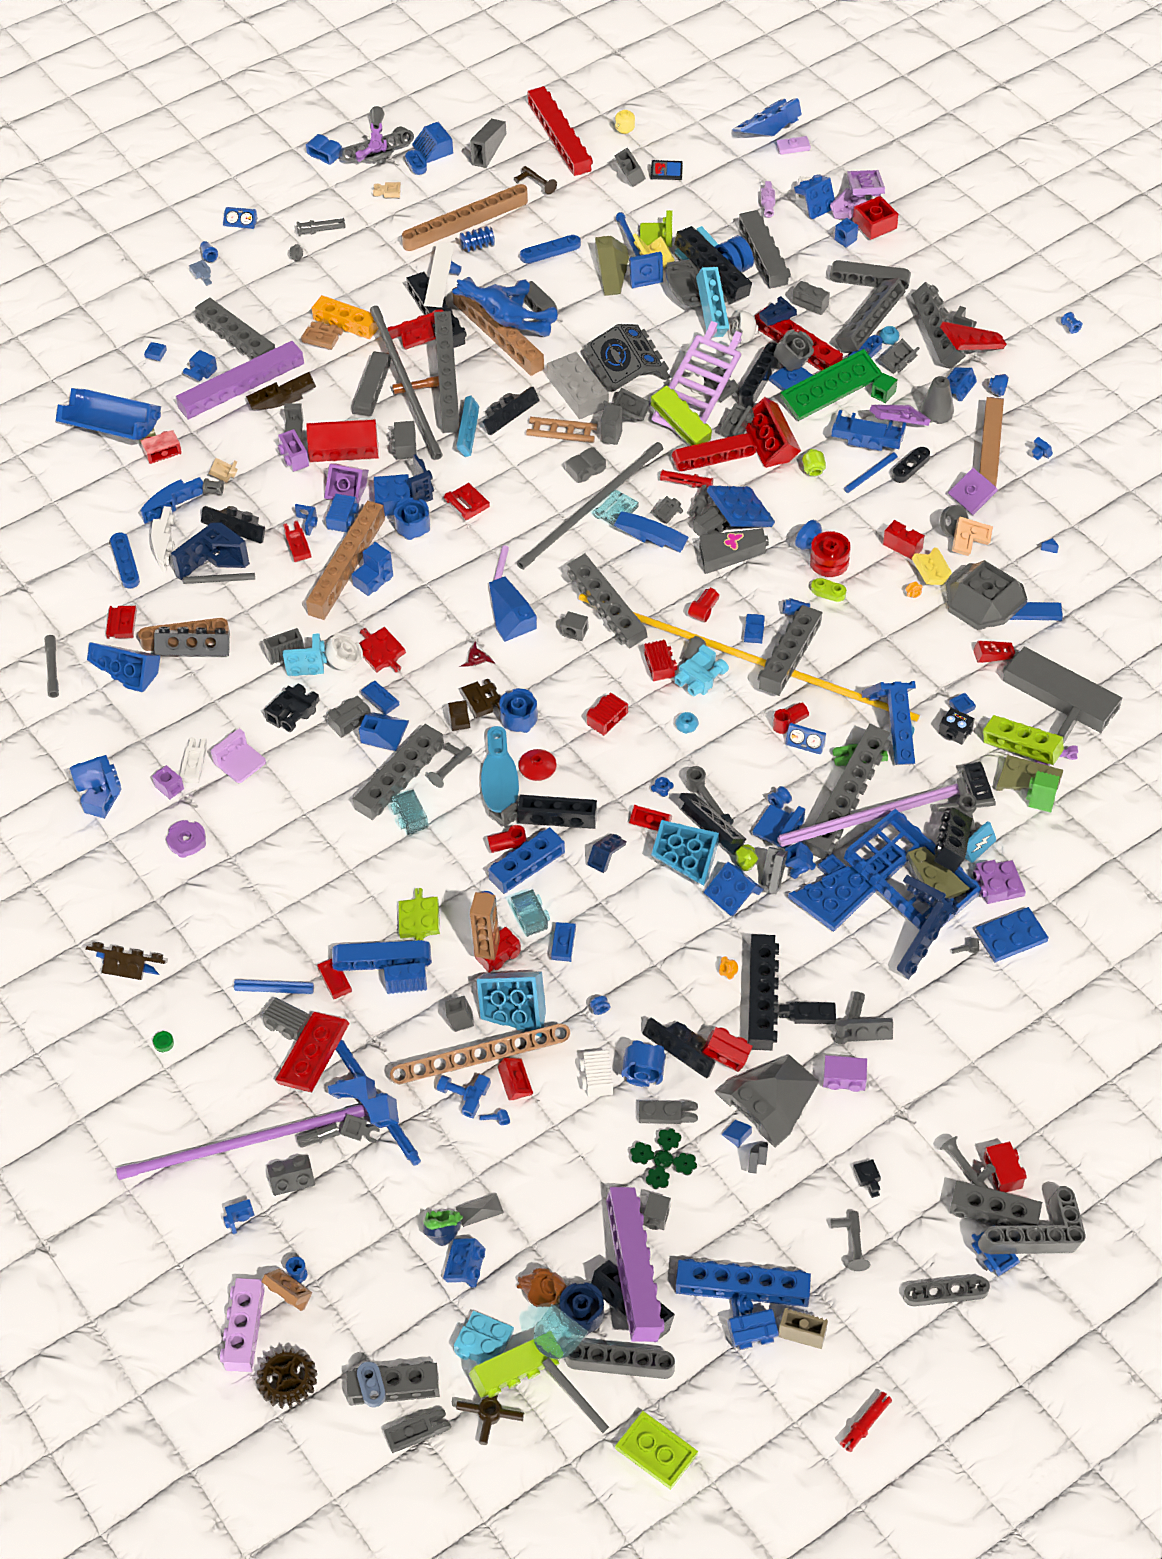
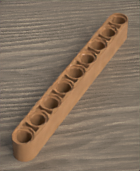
(465, 217)
(488, 1047)

